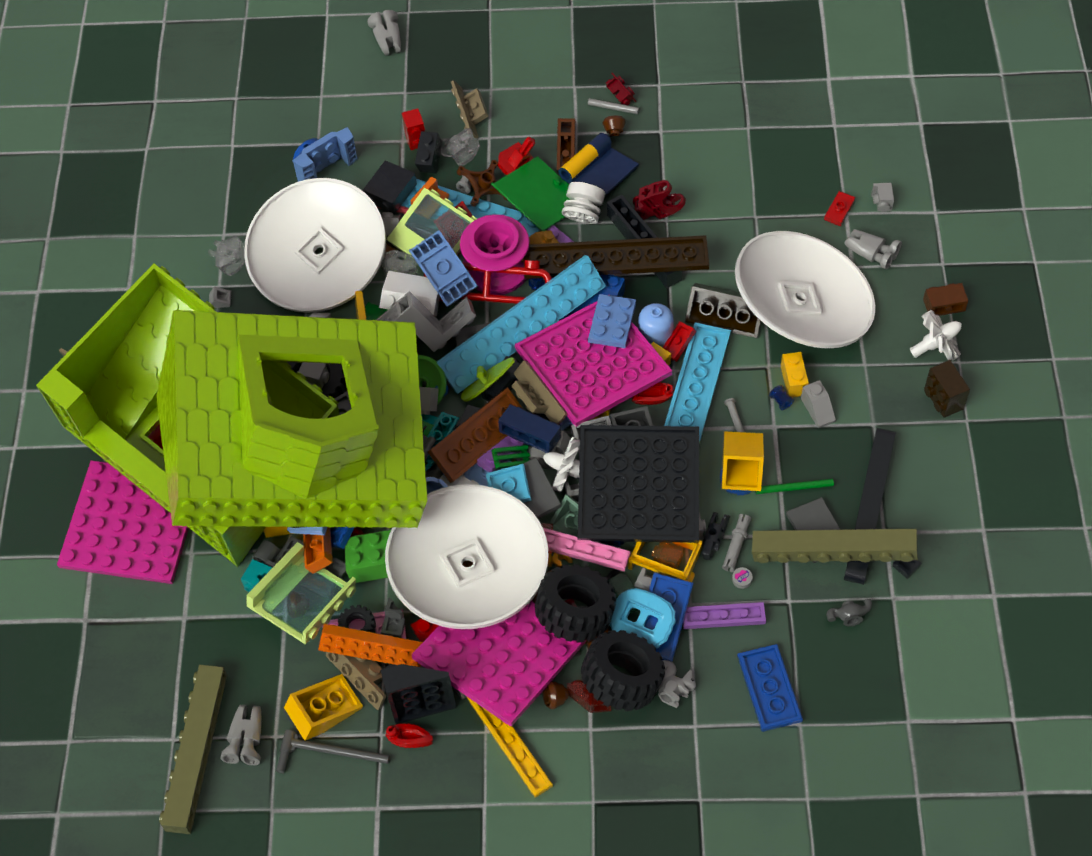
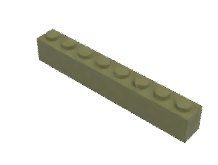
(835, 545)
(194, 750)

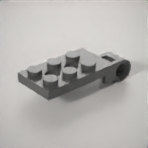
(270, 555)

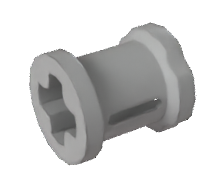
(464, 185)

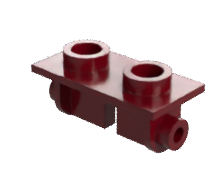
(617, 85)

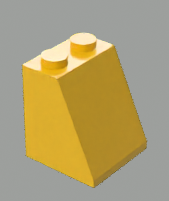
(742, 461)

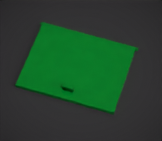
(535, 192)

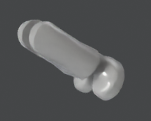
(386, 37)
(872, 246)
(244, 733)

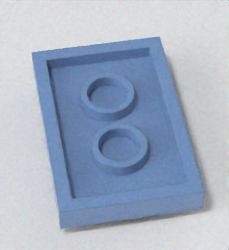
(612, 321)

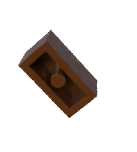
(946, 299)

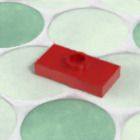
(839, 208)

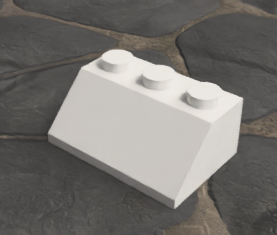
(399, 283)

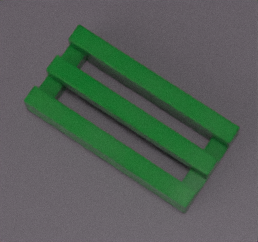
(496, 458)

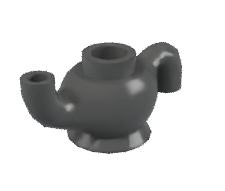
(849, 612)

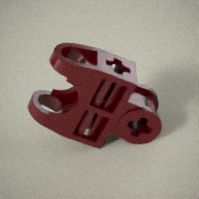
(656, 201)

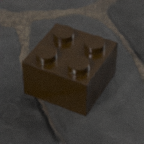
(946, 389)

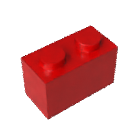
(413, 126)

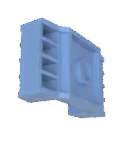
(325, 152)
(443, 268)

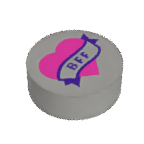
(742, 578)

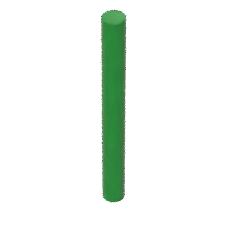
(796, 486)

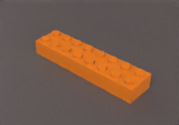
(317, 551)
(368, 645)

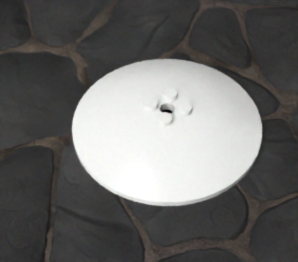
(296, 223)
(832, 293)
(472, 526)

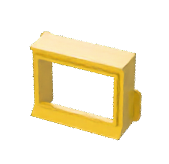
(665, 570)

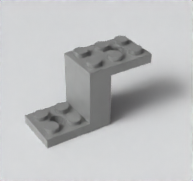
(428, 328)

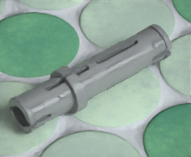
(739, 535)

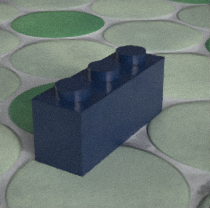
(529, 428)

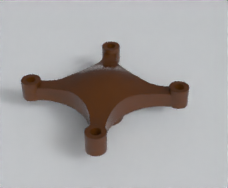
(481, 181)

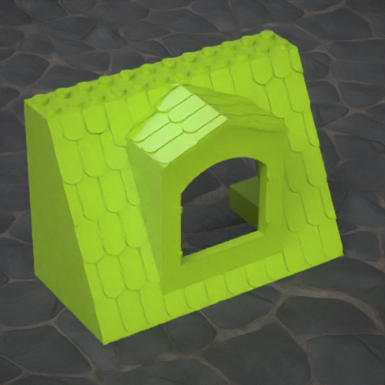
(111, 382)
(254, 465)

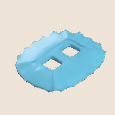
(649, 605)

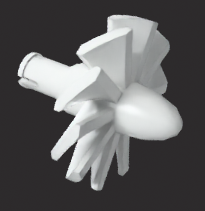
(939, 337)
(564, 464)

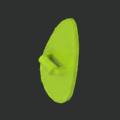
(486, 379)

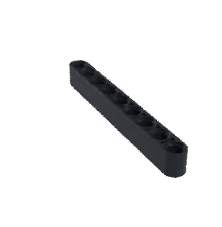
(872, 496)

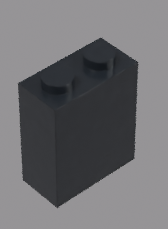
(390, 186)

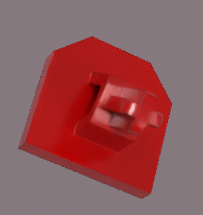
(515, 156)

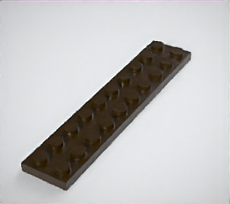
(624, 256)

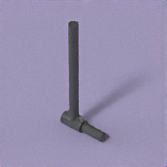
(291, 742)

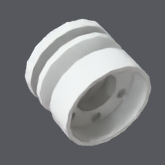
(583, 202)

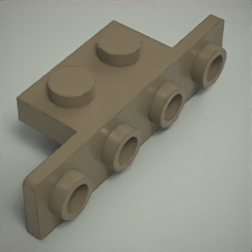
(471, 107)
(536, 394)
(363, 675)

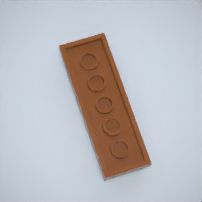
(472, 438)

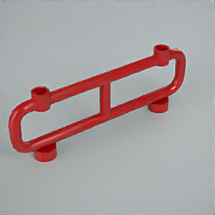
(531, 268)

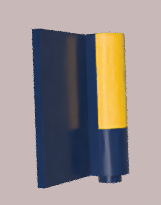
(598, 165)

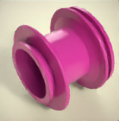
(495, 245)

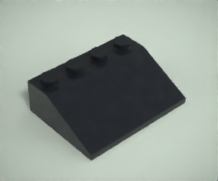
(417, 691)

